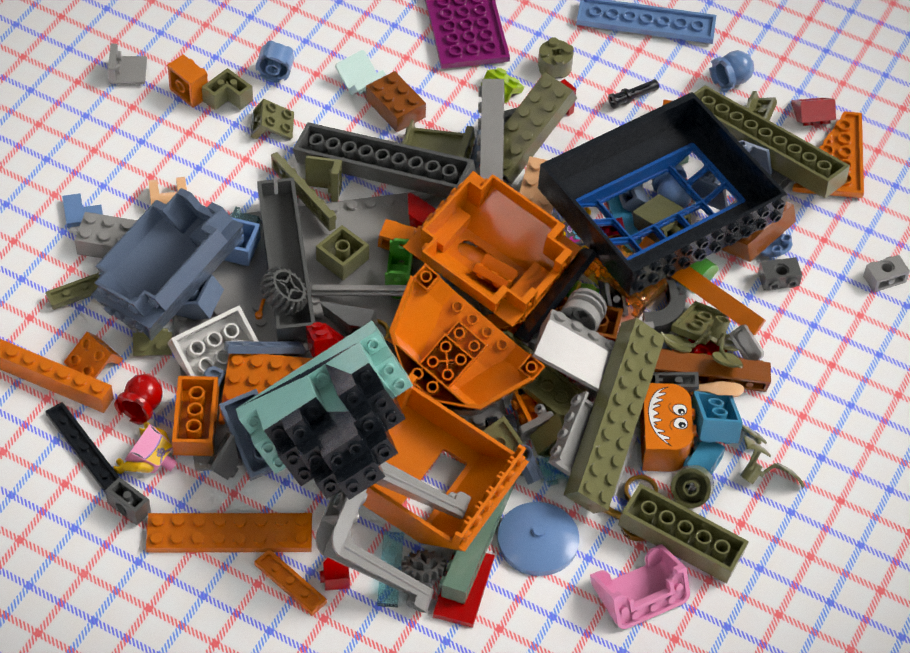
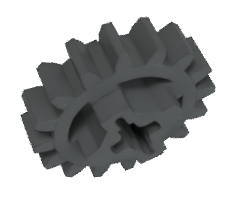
(424, 565)

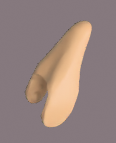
(721, 388)

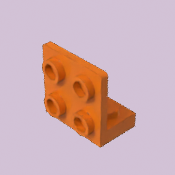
(91, 355)

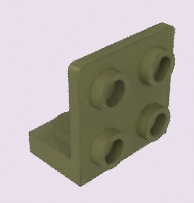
(272, 118)
(324, 174)

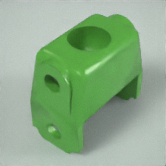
(399, 272)

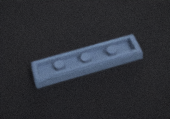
(263, 347)

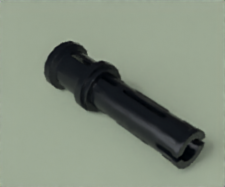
(626, 95)

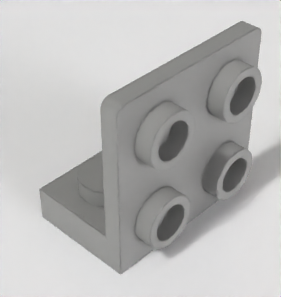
(126, 68)

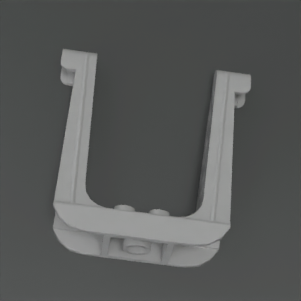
(335, 539)

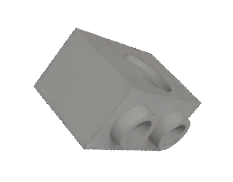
(886, 273)

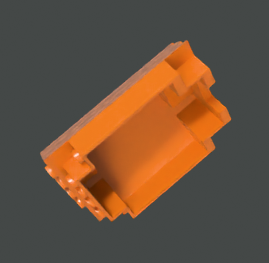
(504, 227)

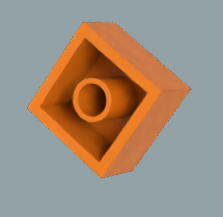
(187, 80)

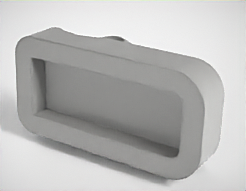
(746, 343)
(531, 426)

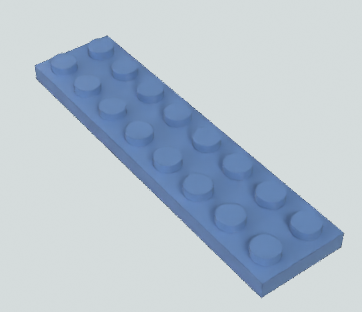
(647, 20)

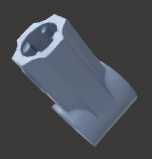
(532, 471)

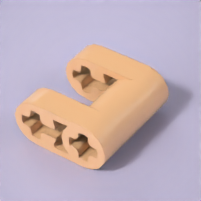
(164, 197)

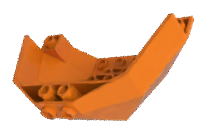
(455, 348)

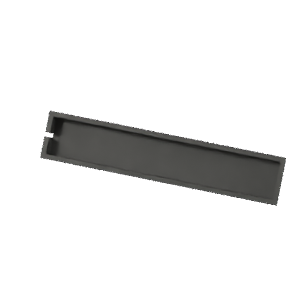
(285, 248)

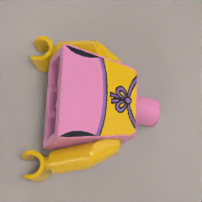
(148, 452)

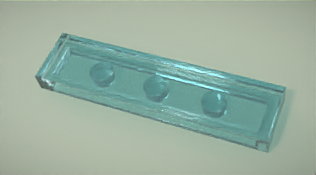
(392, 554)

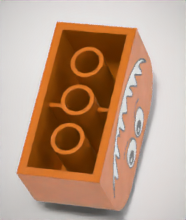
(666, 427)

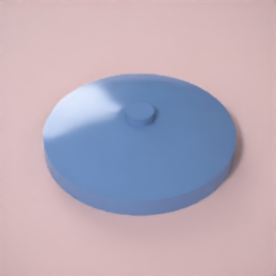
(538, 538)

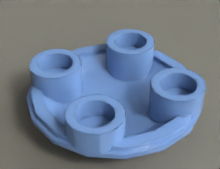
(779, 246)

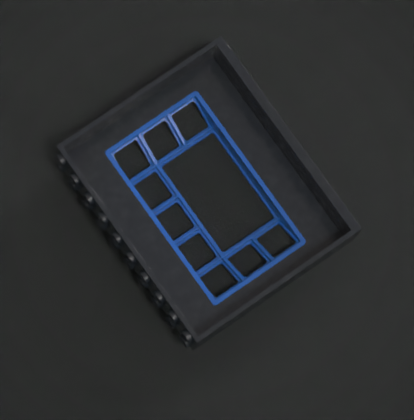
(642, 152)

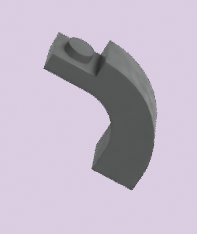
(666, 317)

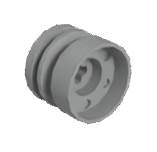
(585, 307)

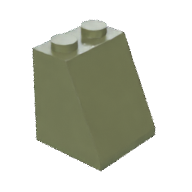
(655, 211)

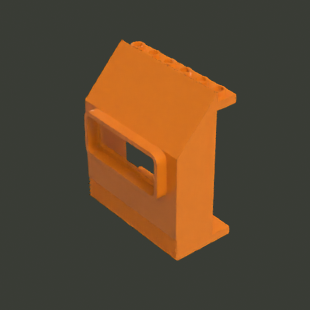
(419, 442)

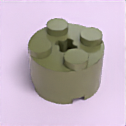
(555, 58)
(682, 490)

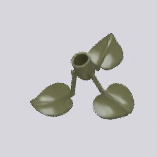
(720, 338)
(753, 469)

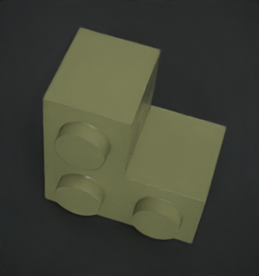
(227, 87)
(546, 435)

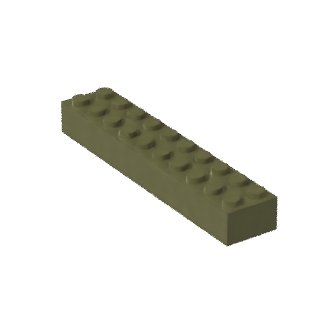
(788, 152)
(614, 416)

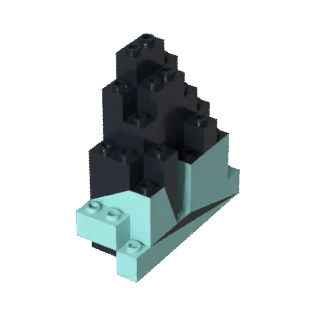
(332, 415)

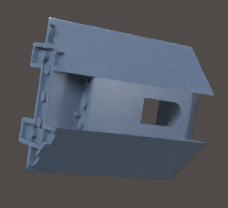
(164, 261)

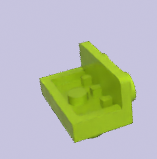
(511, 84)

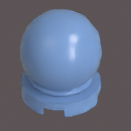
(731, 69)
(671, 189)

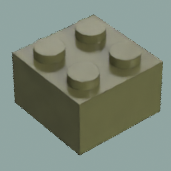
(342, 252)

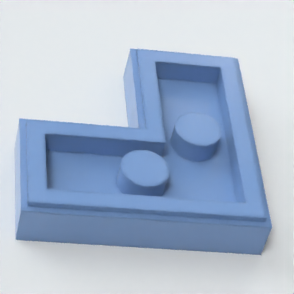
(75, 211)

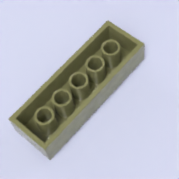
(534, 123)
(683, 533)

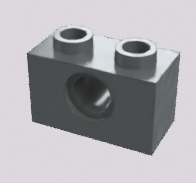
(780, 273)
(128, 501)

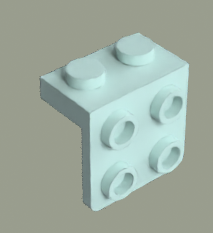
(358, 72)

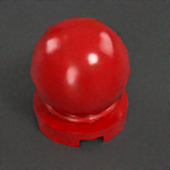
(139, 398)

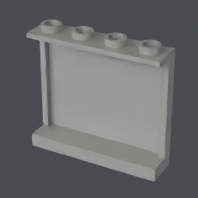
(570, 436)

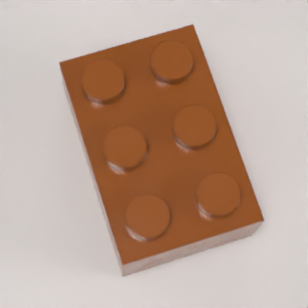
(395, 101)

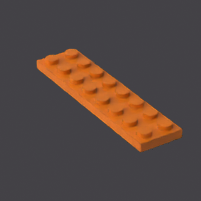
(228, 532)

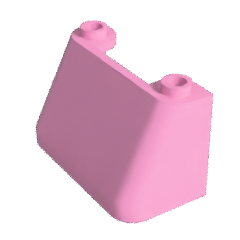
(644, 591)

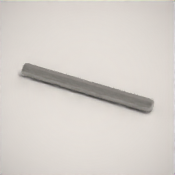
(358, 290)

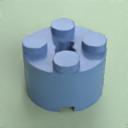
(275, 61)

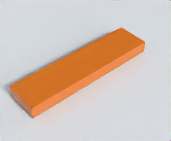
(290, 582)

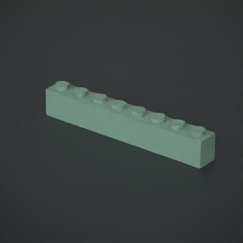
(466, 564)

